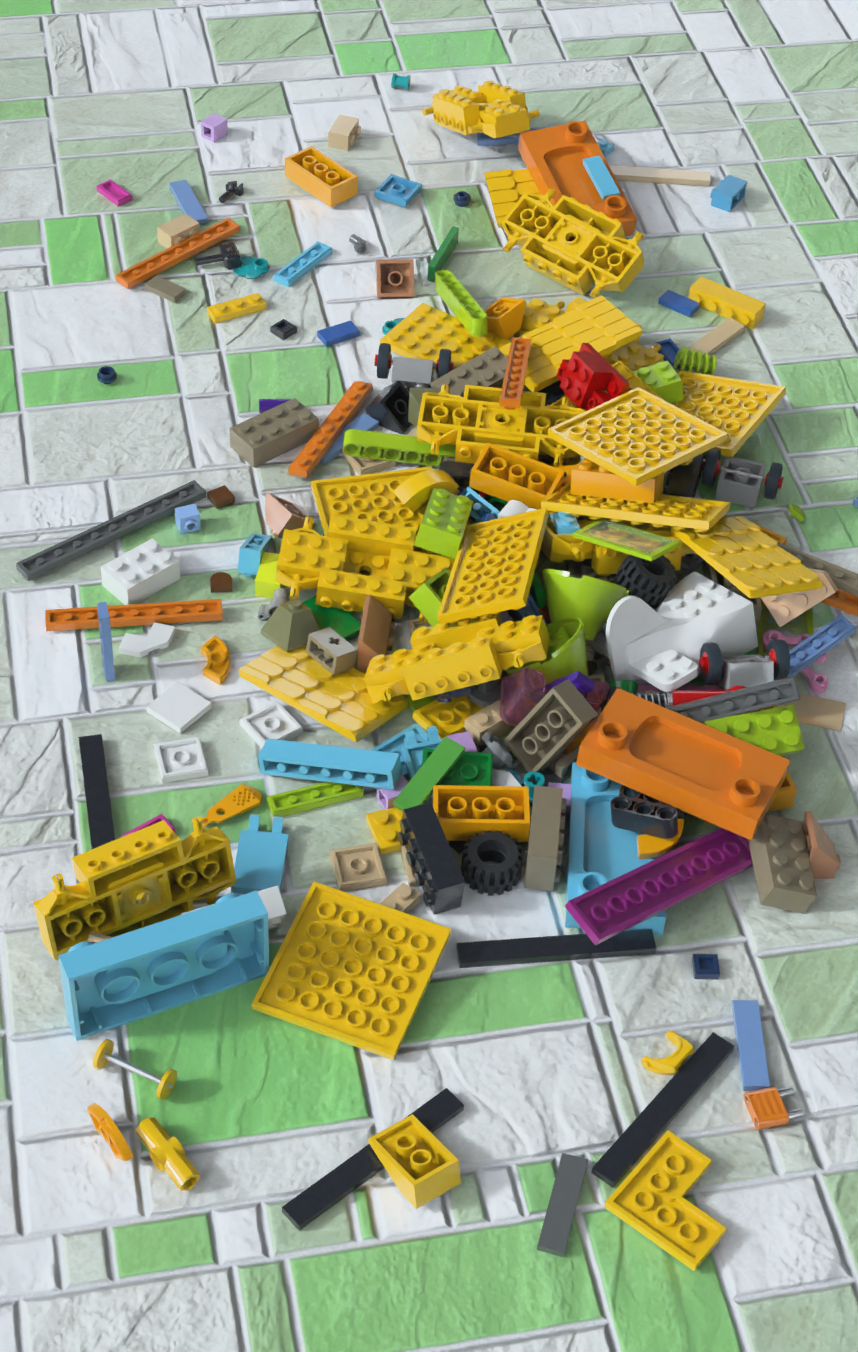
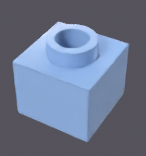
(187, 518)

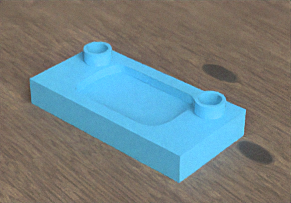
(595, 846)
(165, 964)

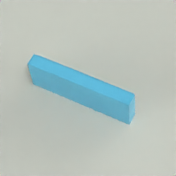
(600, 177)

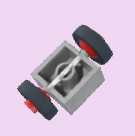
(411, 371)
(741, 479)
(744, 669)

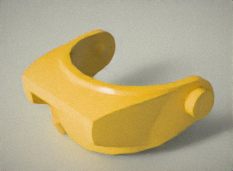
(671, 1064)

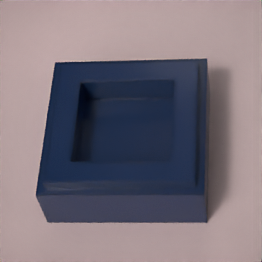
(706, 966)

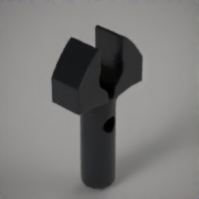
(231, 189)

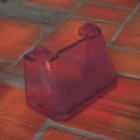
(527, 688)

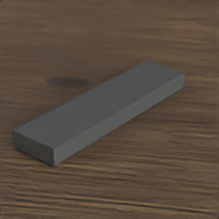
(562, 1205)

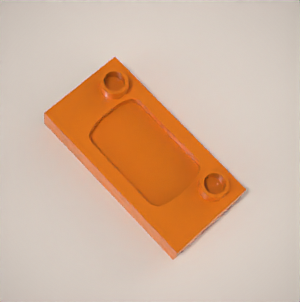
(556, 162)
(683, 763)

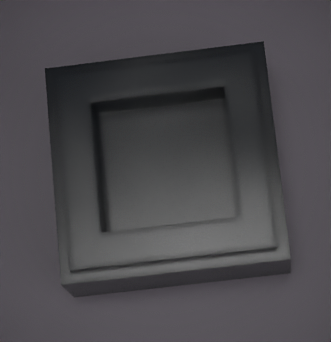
(283, 329)

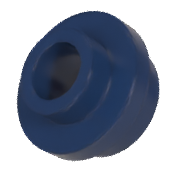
(462, 199)
(106, 375)

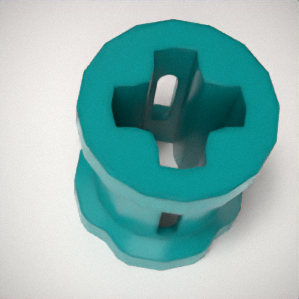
(400, 81)
(538, 780)

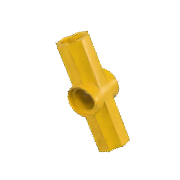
(167, 1154)

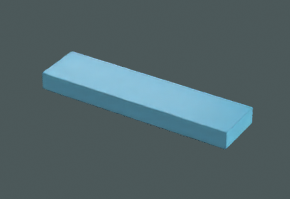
(302, 264)

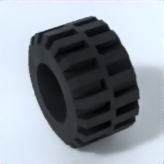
(647, 578)
(491, 877)

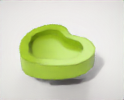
(796, 512)

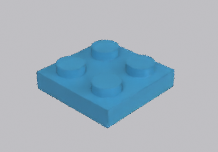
(398, 190)

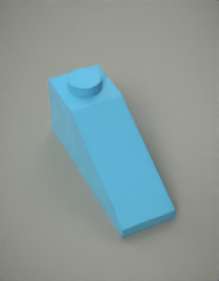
(252, 552)

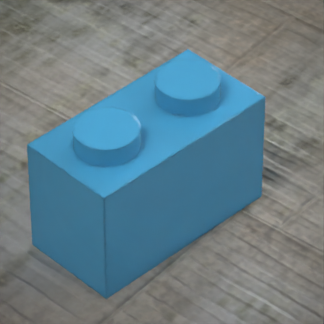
(728, 193)

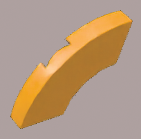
(218, 660)
(652, 846)
(109, 1131)

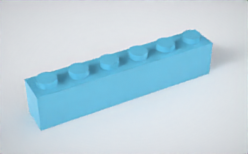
(330, 763)

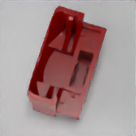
(587, 375)

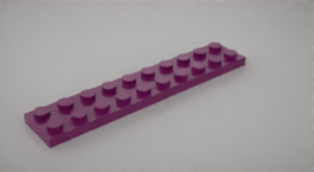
(660, 884)

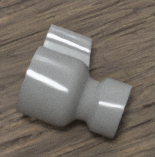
(279, 597)

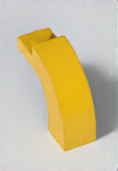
(419, 487)

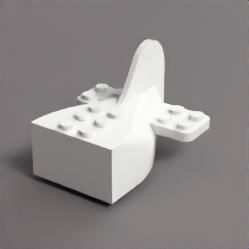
(666, 642)

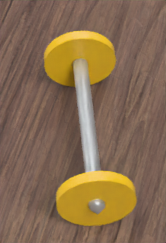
(104, 1054)

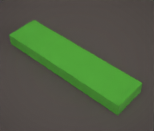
(430, 774)

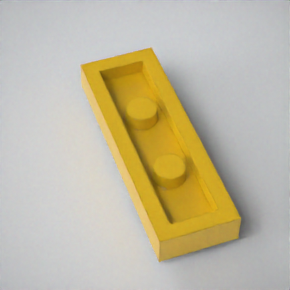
(236, 308)

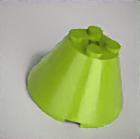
(581, 598)
(565, 651)

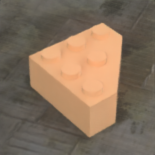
(790, 605)

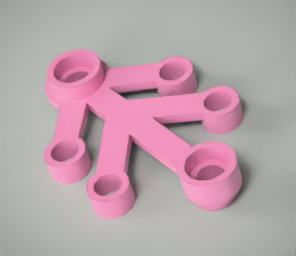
(814, 686)

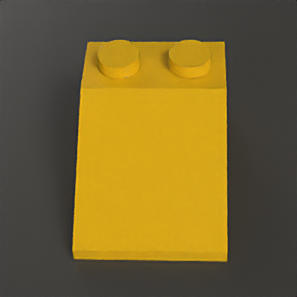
(416, 1161)

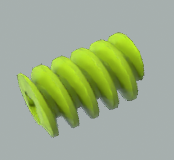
(695, 361)

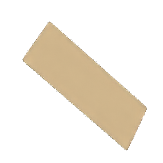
(819, 711)

